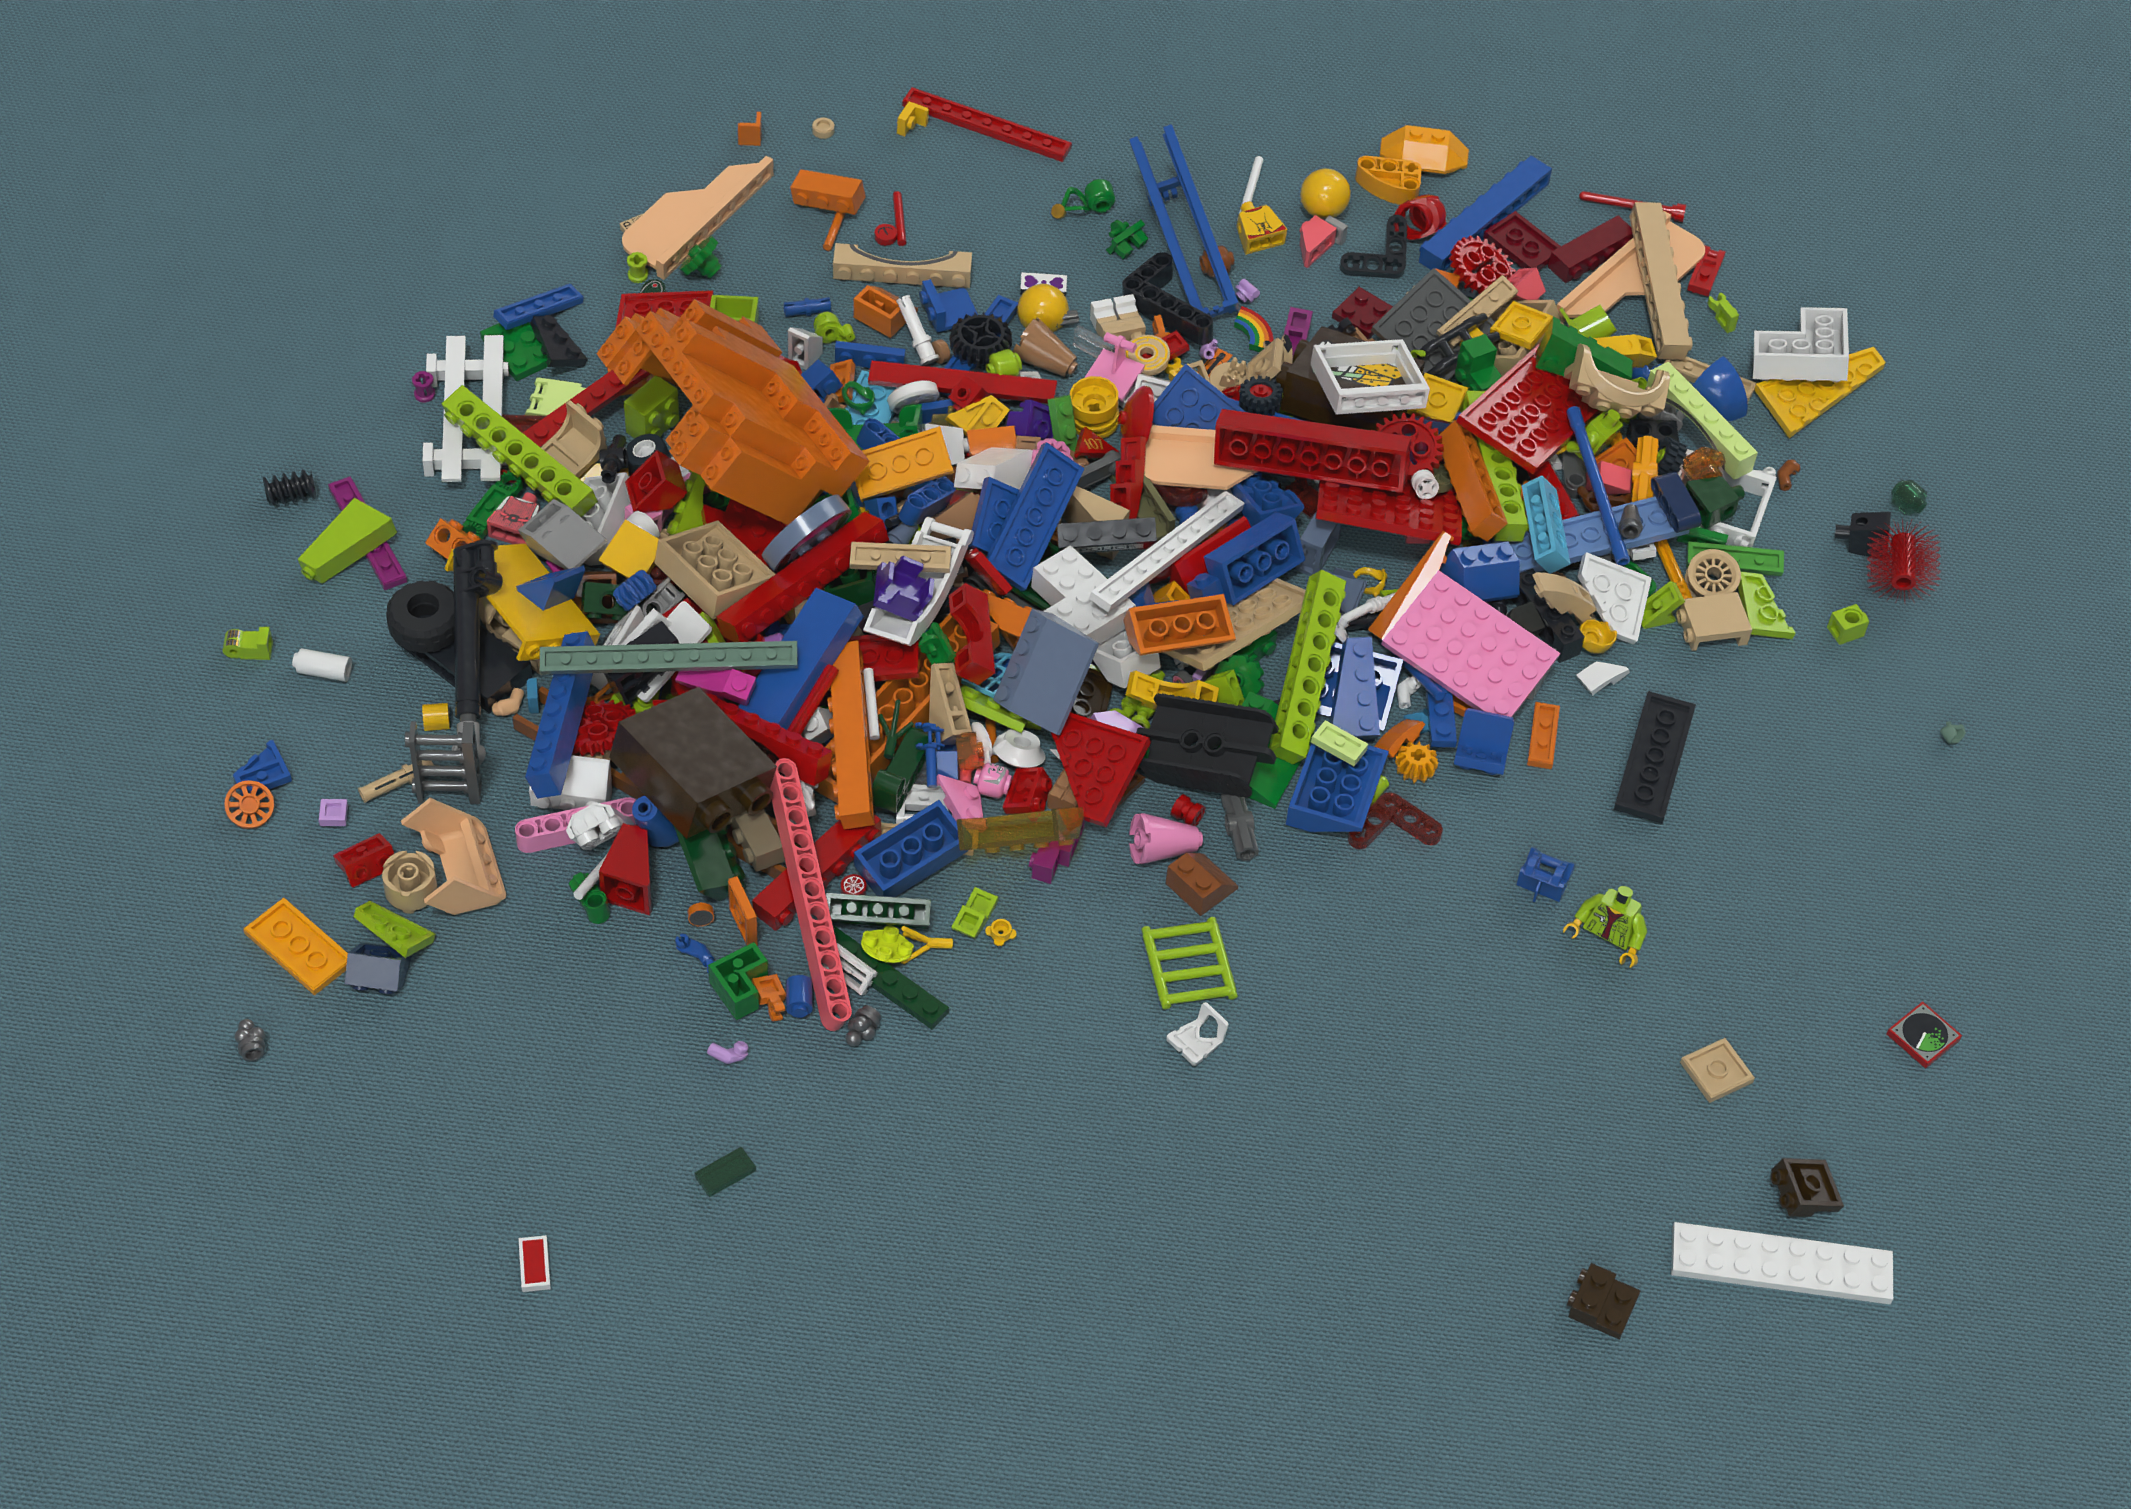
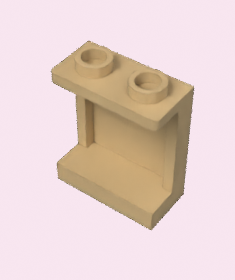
(1714, 619)

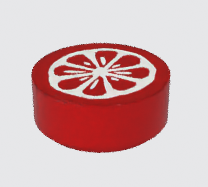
(854, 885)

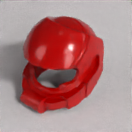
(1425, 213)

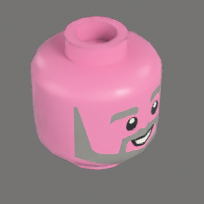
(993, 780)

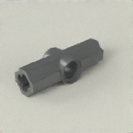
(1240, 826)

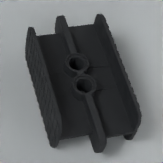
(1186, 720)

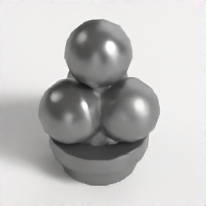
(863, 1025)
(250, 1040)

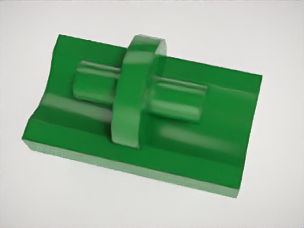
(1123, 236)
(936, 645)

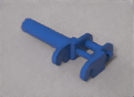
(930, 749)

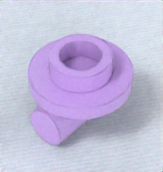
(1246, 291)

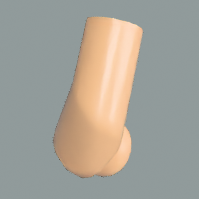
(510, 705)

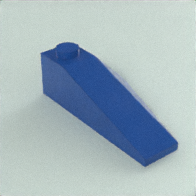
(1265, 498)

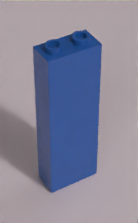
(821, 635)

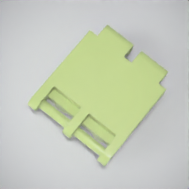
(552, 396)

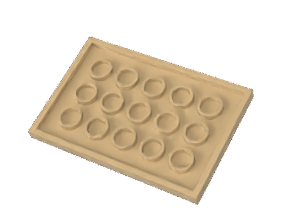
(1250, 620)

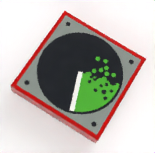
(1924, 1035)

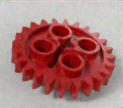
(1476, 255)
(1423, 439)
(600, 726)

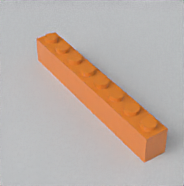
(851, 740)

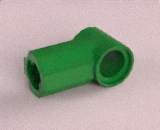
(594, 902)

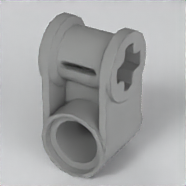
(663, 597)

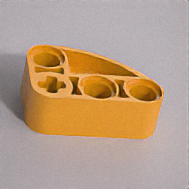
(1389, 178)

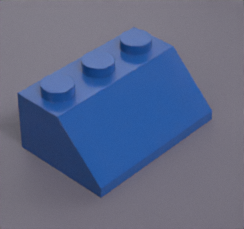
(1485, 570)

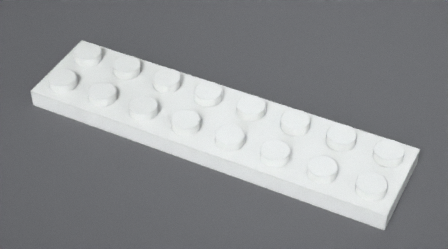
(1782, 1263)

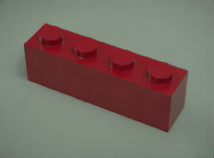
(1590, 249)

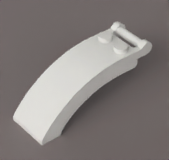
(906, 631)

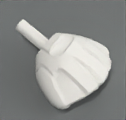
(983, 736)

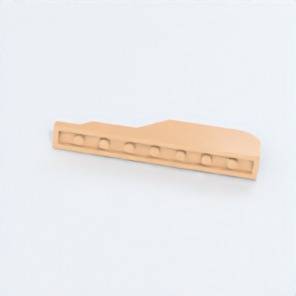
(689, 217)
(1622, 276)
(1187, 459)

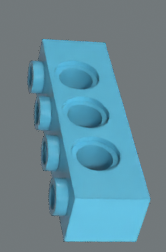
(1545, 524)

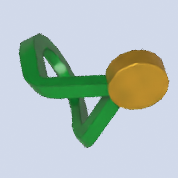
(1059, 210)

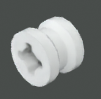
(1422, 489)

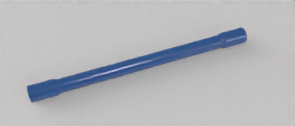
(1617, 544)

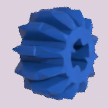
(634, 590)

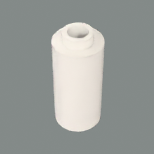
(322, 664)

